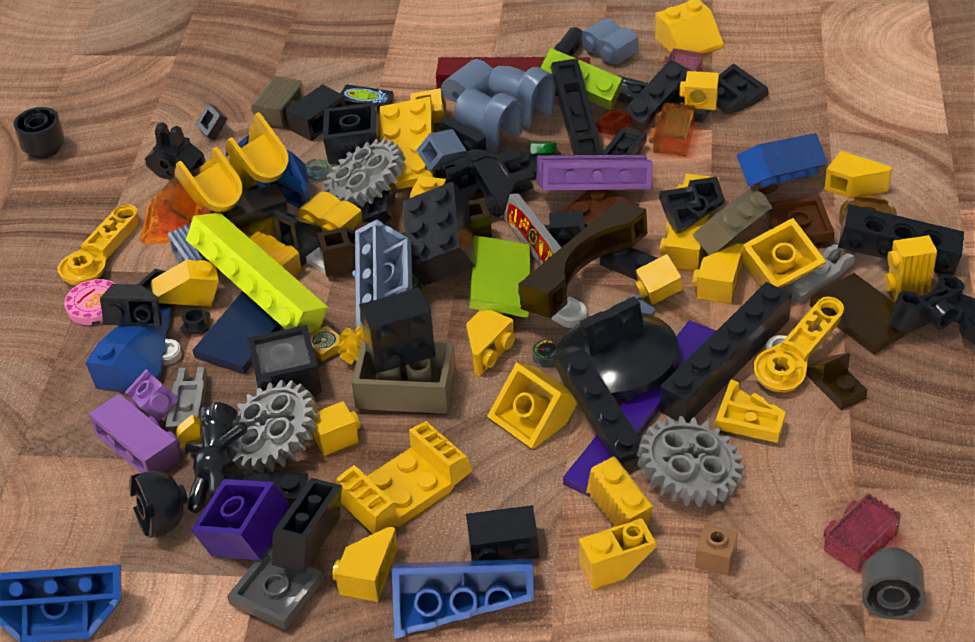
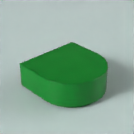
(543, 147)

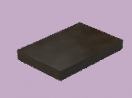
(864, 313)

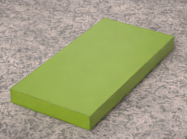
(497, 275)

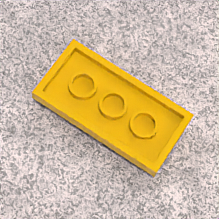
(408, 126)

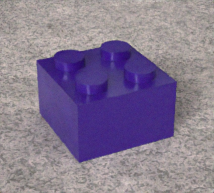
(241, 519)

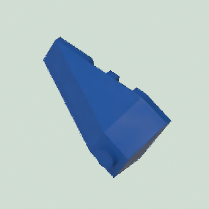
(128, 352)

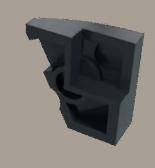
(692, 203)

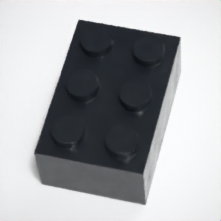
(439, 233)

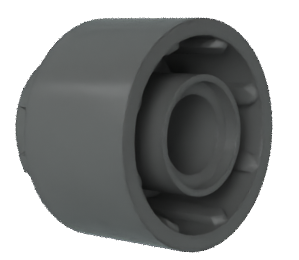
(893, 584)

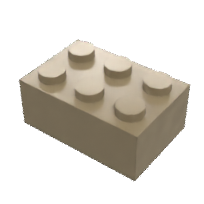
(410, 388)

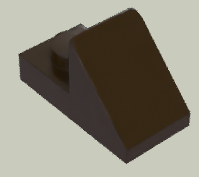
(836, 381)

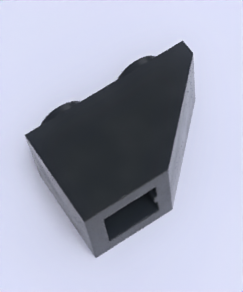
(130, 306)

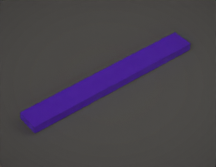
(638, 411)

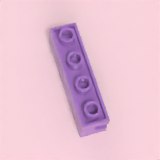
(594, 172)

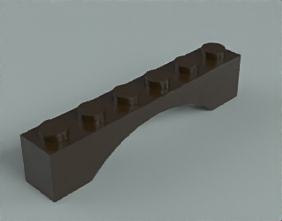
(615, 229)
(338, 245)

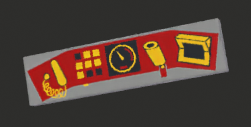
(530, 229)

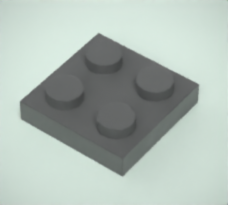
(274, 592)

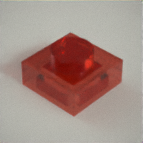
(613, 121)

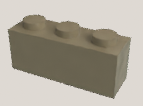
(732, 220)

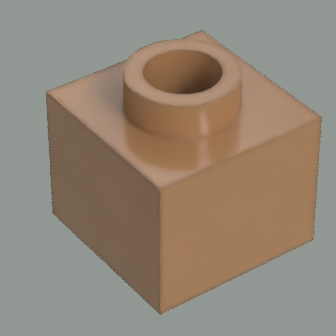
(716, 549)

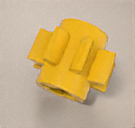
(349, 344)

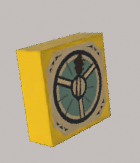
(324, 343)

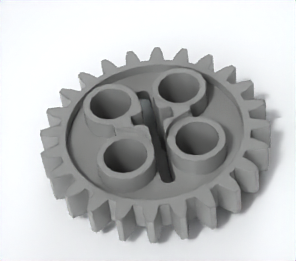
(366, 172)
(276, 426)
(690, 461)

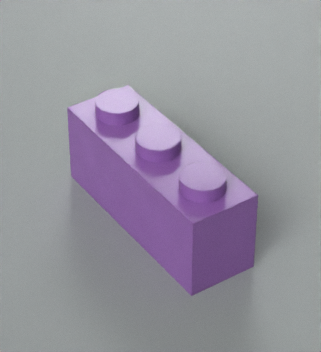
(135, 435)

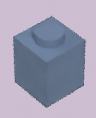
(440, 149)

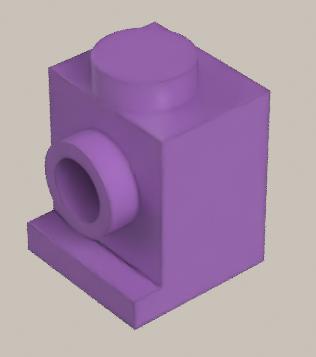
(152, 395)

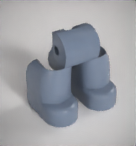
(498, 98)

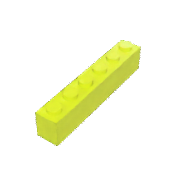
(256, 272)

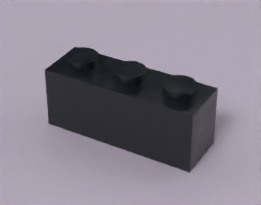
(306, 525)

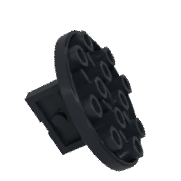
(626, 348)

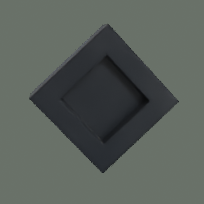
(211, 121)

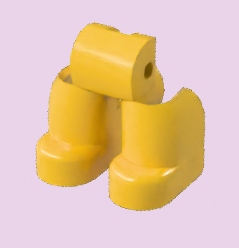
(226, 178)

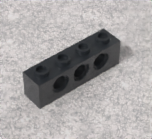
(874, 233)

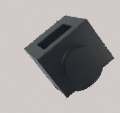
(565, 226)

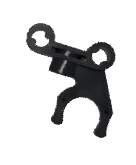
(937, 307)

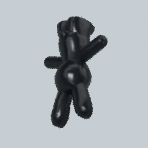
(212, 458)

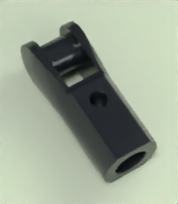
(570, 41)

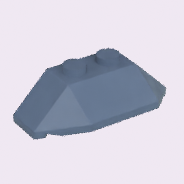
(381, 263)

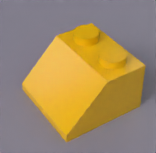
(688, 28)
(781, 255)
(532, 405)

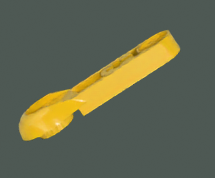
(91, 259)
(797, 348)

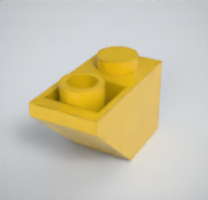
(856, 176)
(488, 338)
(614, 552)

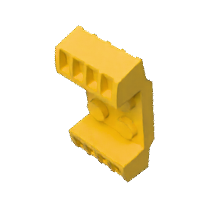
(406, 482)

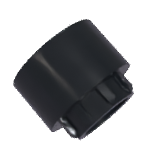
(39, 132)

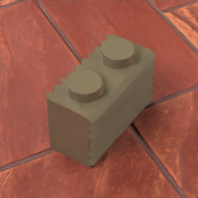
(276, 98)

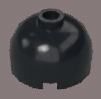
(157, 501)

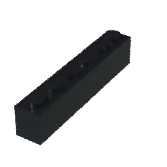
(725, 353)

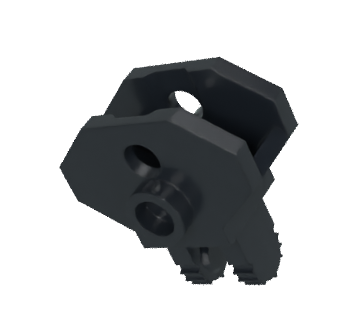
(170, 149)

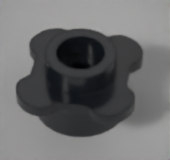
(195, 321)

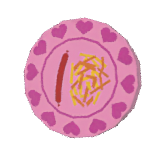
(84, 301)

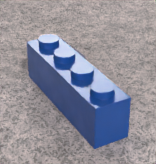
(782, 160)
(456, 590)

